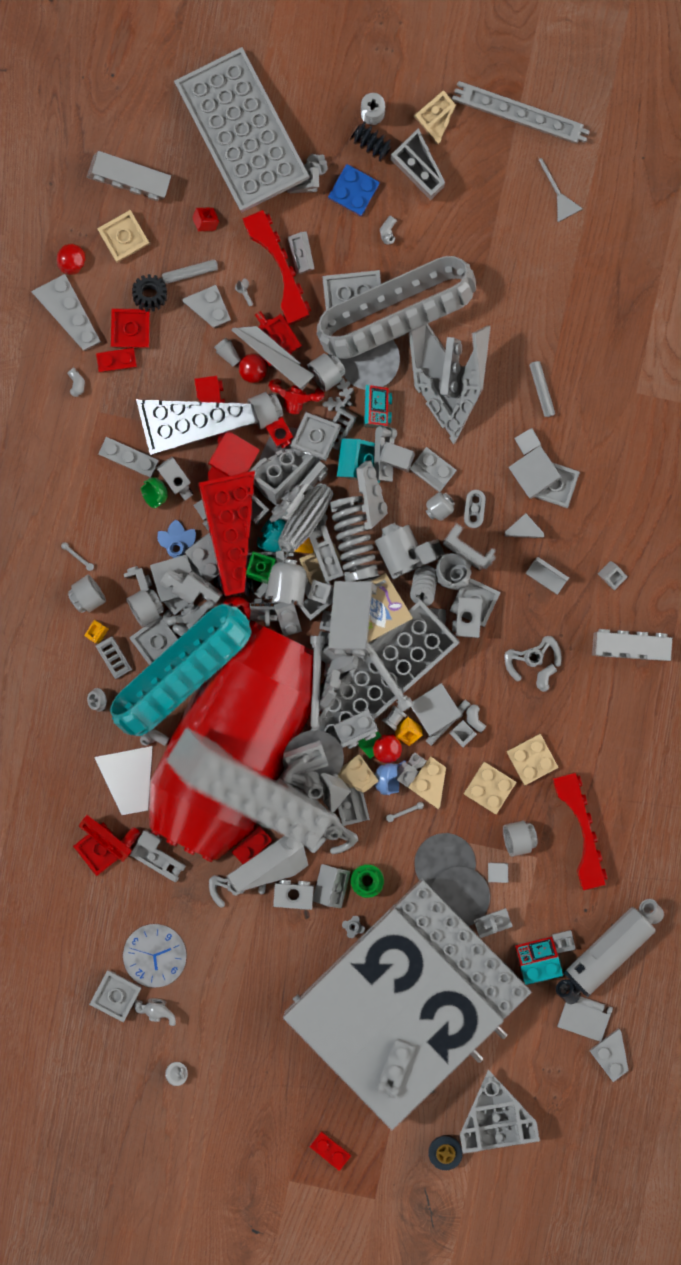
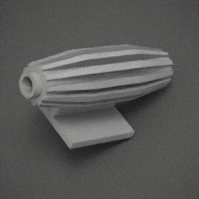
(301, 514)

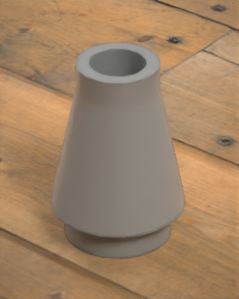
(227, 351)

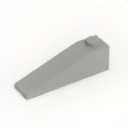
(281, 473)

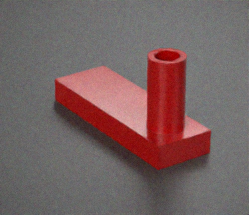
(120, 849)

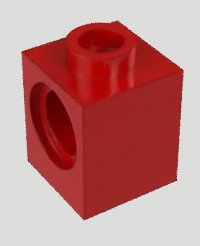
(280, 424)

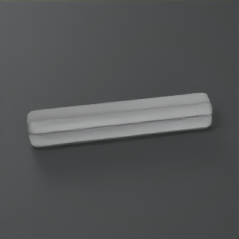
(189, 271)
(542, 389)

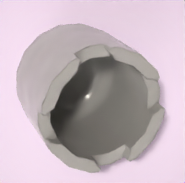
(286, 582)

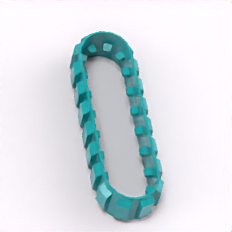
(180, 670)

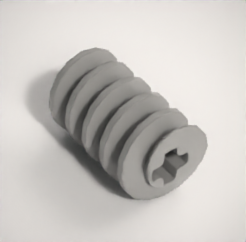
(371, 101)
(424, 585)

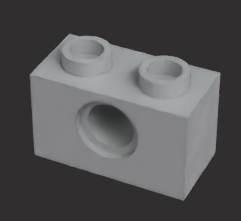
(473, 607)
(282, 899)

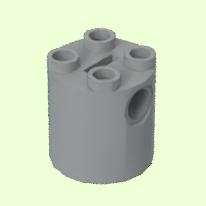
(398, 550)

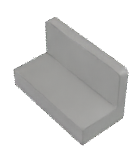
(547, 575)
(338, 663)
(331, 886)

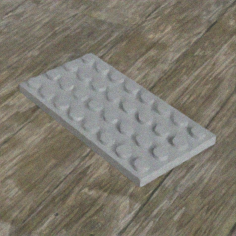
(241, 129)

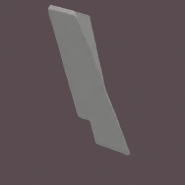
(275, 355)

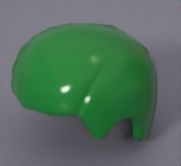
(154, 492)

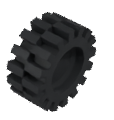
(149, 302)

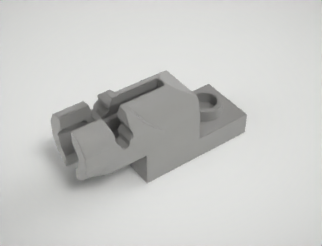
(189, 588)

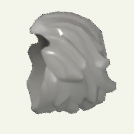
(453, 571)

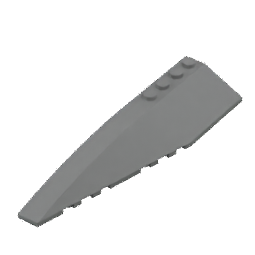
(407, 656)

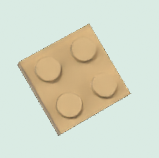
(123, 236)
(532, 759)
(490, 788)

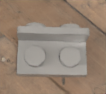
(356, 728)

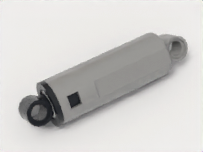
(609, 951)

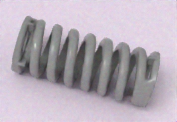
(358, 572)

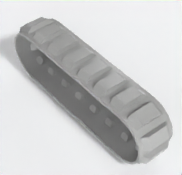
(389, 294)

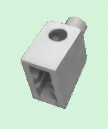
(171, 470)

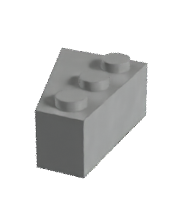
(418, 165)

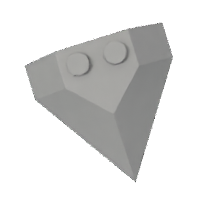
(496, 1120)

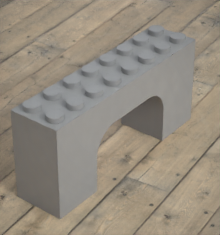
(272, 803)

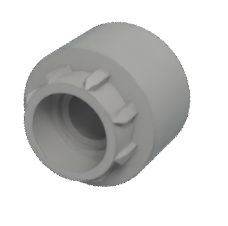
(327, 371)
(266, 408)
(86, 594)
(145, 606)
(519, 838)

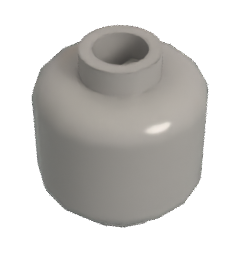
(440, 506)

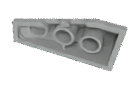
(276, 862)

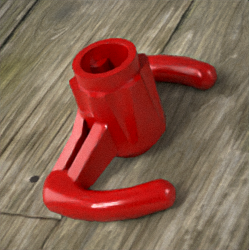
(294, 396)

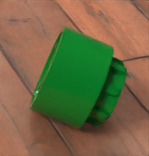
(371, 890)

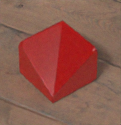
(205, 219)

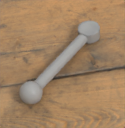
(89, 566)
(390, 817)

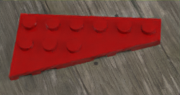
(228, 516)

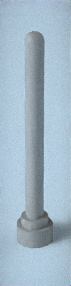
(318, 644)
(403, 701)

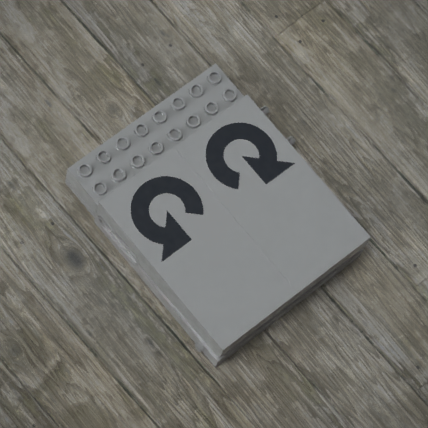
(410, 980)

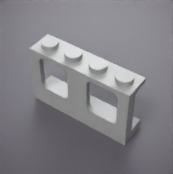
(462, 549)

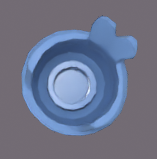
(386, 777)

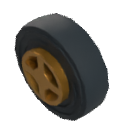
(446, 1159)

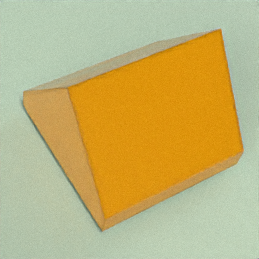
(96, 632)

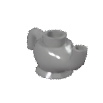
(155, 1010)

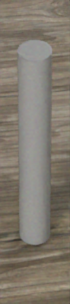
(462, 707)

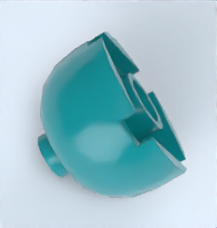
(271, 535)

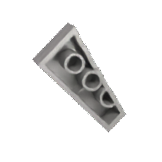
(129, 176)
(632, 646)

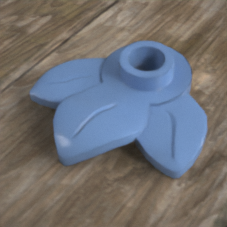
(176, 536)

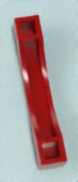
(260, 231)
(209, 390)
(589, 870)

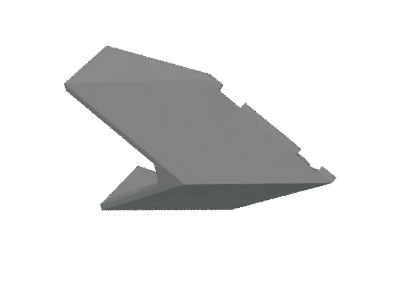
(428, 366)

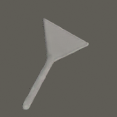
(565, 206)

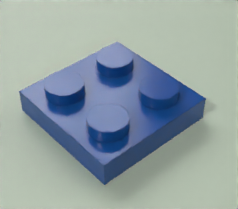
(353, 190)

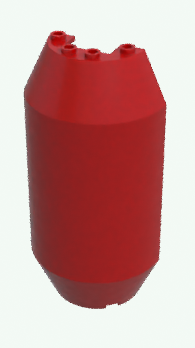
(252, 714)

